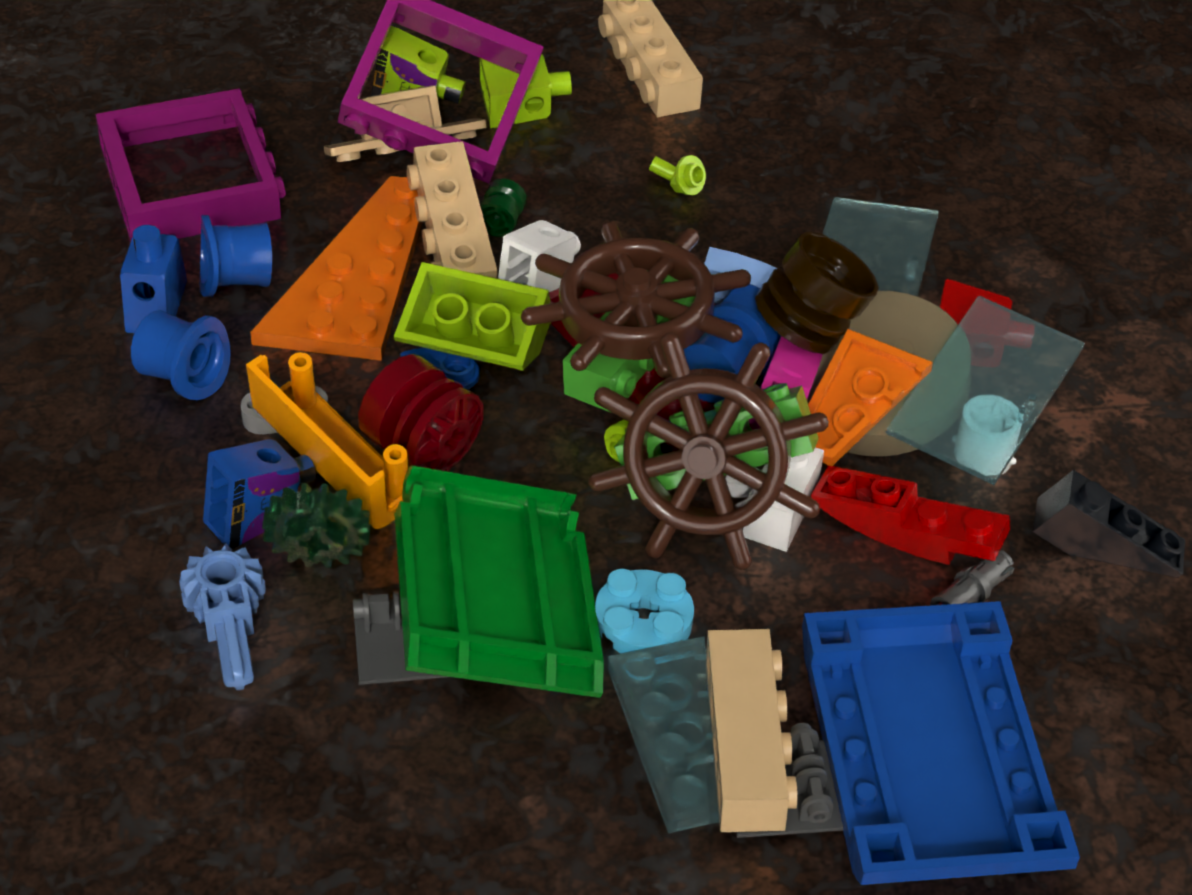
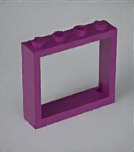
(459, 32)
(184, 117)

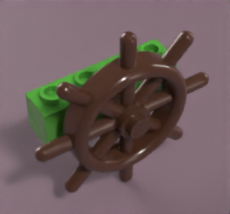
(657, 293)
(710, 448)

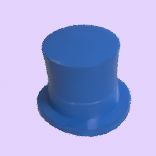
(234, 256)
(185, 352)
(720, 354)

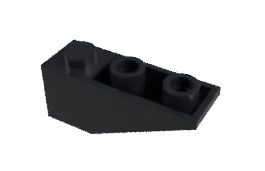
(1103, 528)

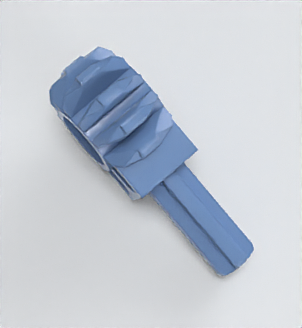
(224, 594)

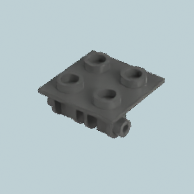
(381, 641)
(816, 794)

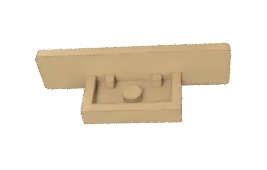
(415, 104)

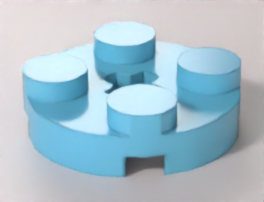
(650, 590)

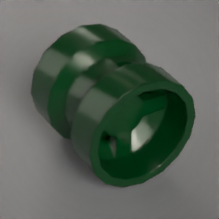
(502, 206)

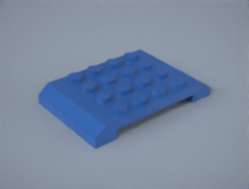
(932, 745)

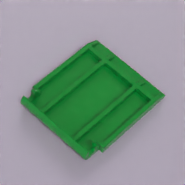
(496, 584)

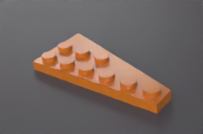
(354, 286)

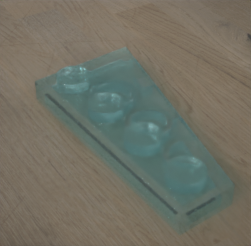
(670, 722)

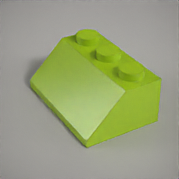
(472, 317)

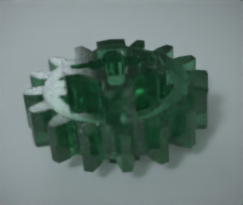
(316, 525)

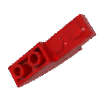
(896, 516)

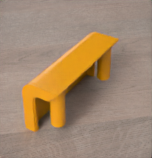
(329, 439)

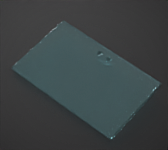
(886, 238)
(980, 389)

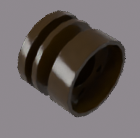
(816, 292)

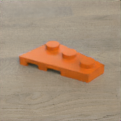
(861, 388)

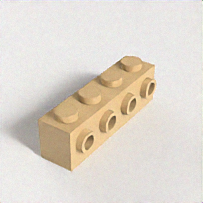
(651, 56)
(450, 209)
(747, 731)

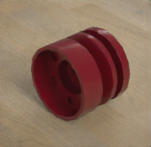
(422, 411)

